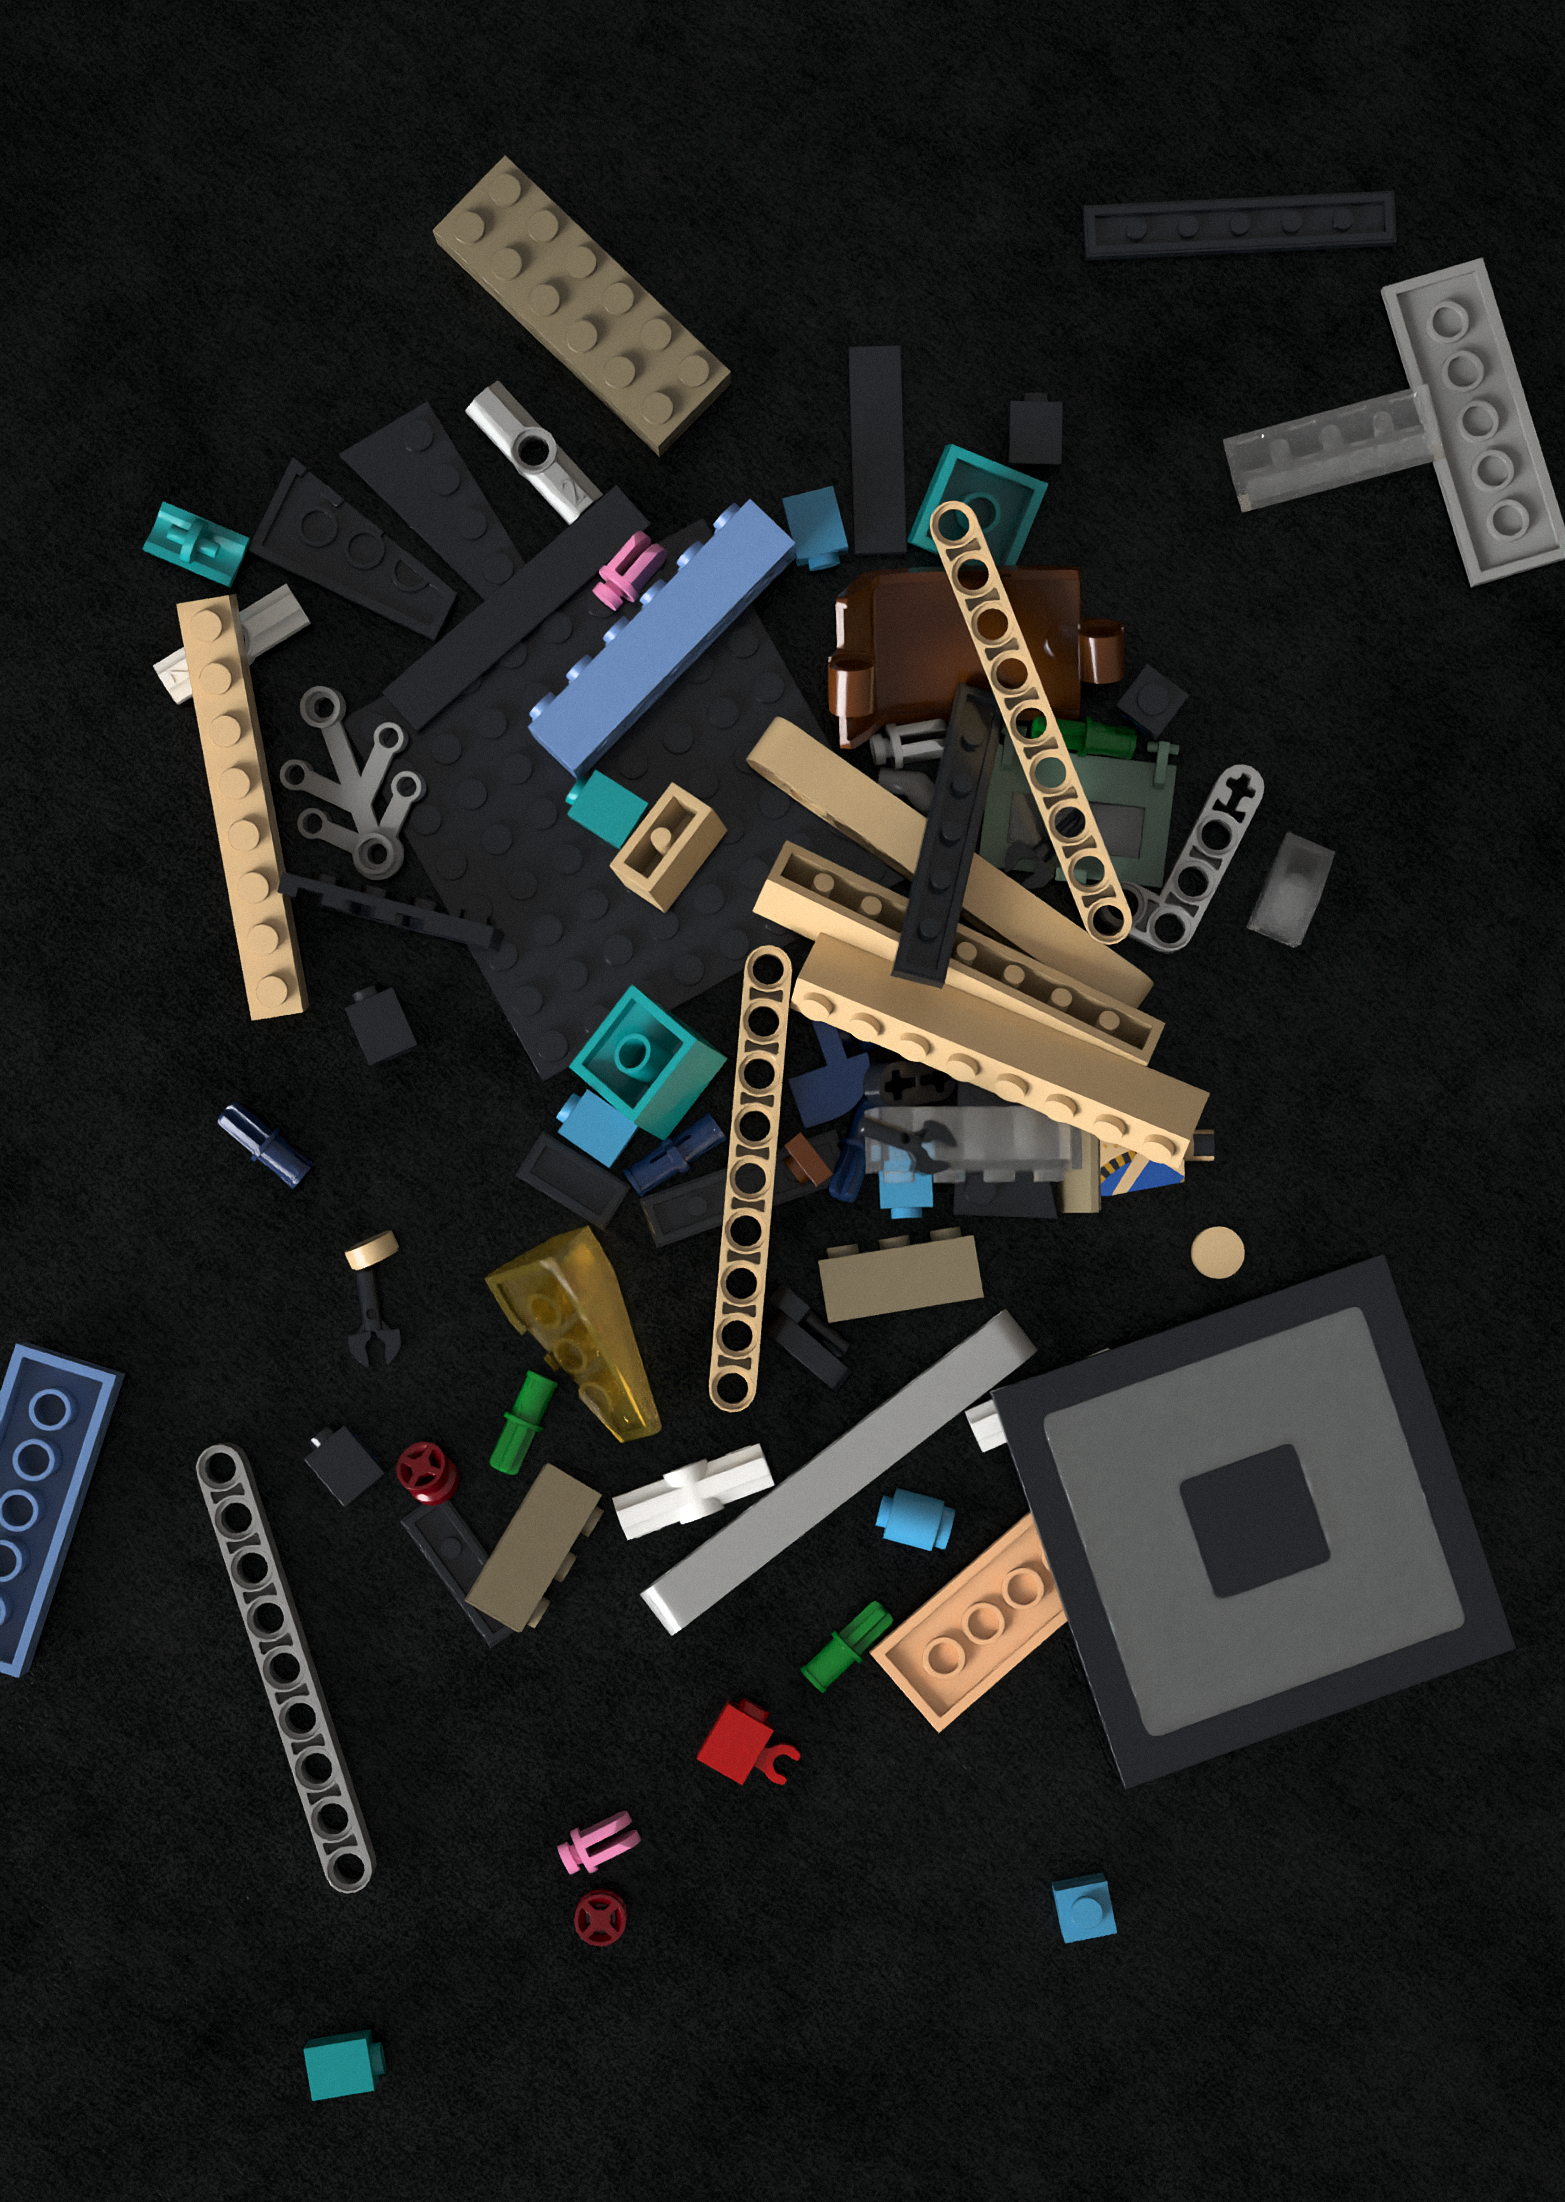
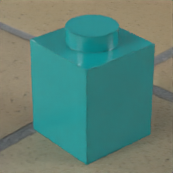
(606, 808)
(343, 2064)

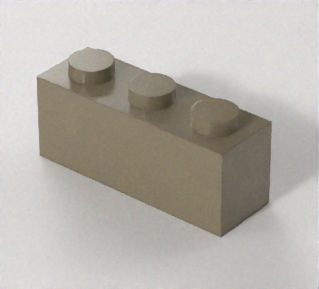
(900, 1275)
(535, 1549)

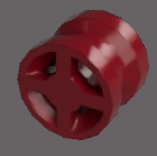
(425, 1460)
(594, 1924)

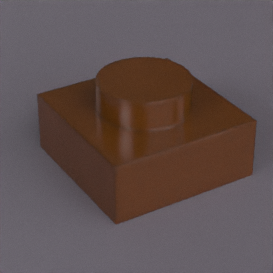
(805, 1162)

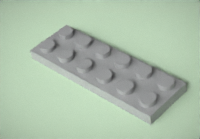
(1492, 459)

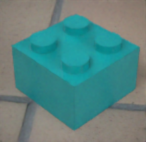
(998, 495)

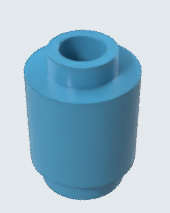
(915, 1520)

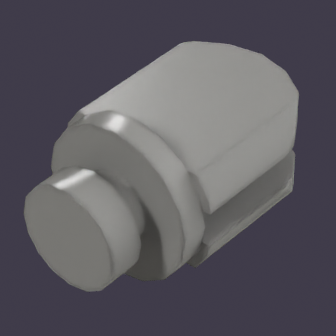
(907, 736)

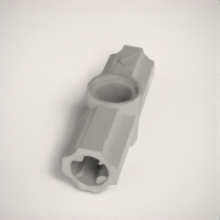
(511, 430)

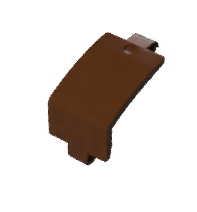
(910, 646)

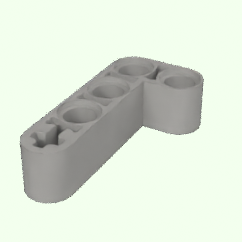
(1193, 856)

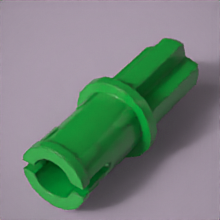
(1092, 737)
(522, 1423)
(848, 1646)

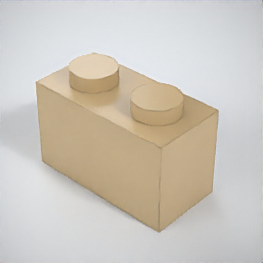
(668, 847)

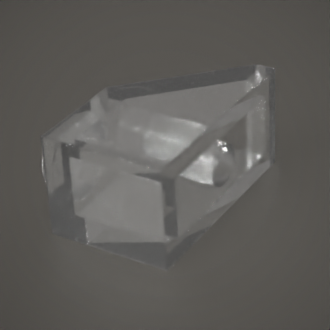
(1292, 890)

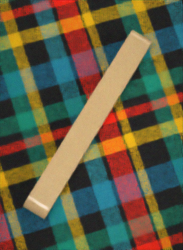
(1050, 743)
(894, 836)
(760, 1153)

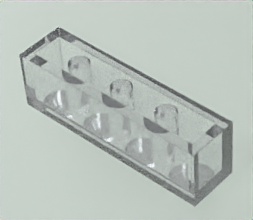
(1334, 448)
(988, 1141)

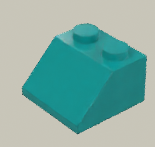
(647, 1063)

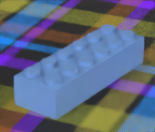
(663, 638)
(49, 1445)

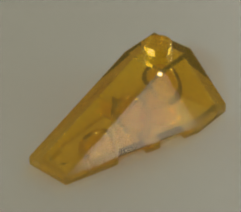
(577, 1313)

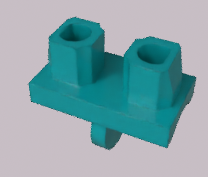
(197, 544)

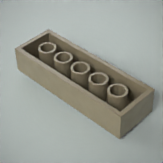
(582, 306)

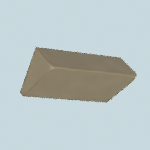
(1082, 1187)

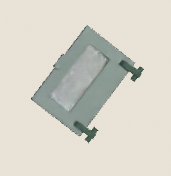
(1125, 797)

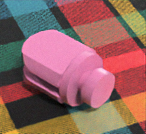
(629, 570)
(580, 1850)

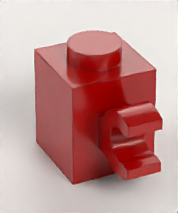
(740, 1741)

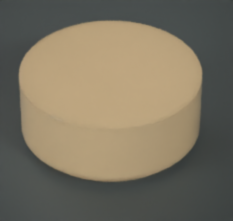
(372, 1250)
(1217, 1252)

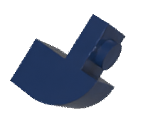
(833, 1088)

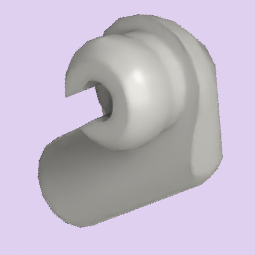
(908, 783)

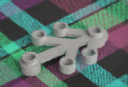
(356, 790)

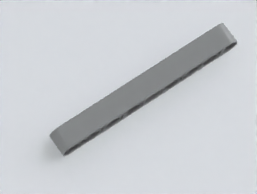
(838, 1472)
(281, 1692)

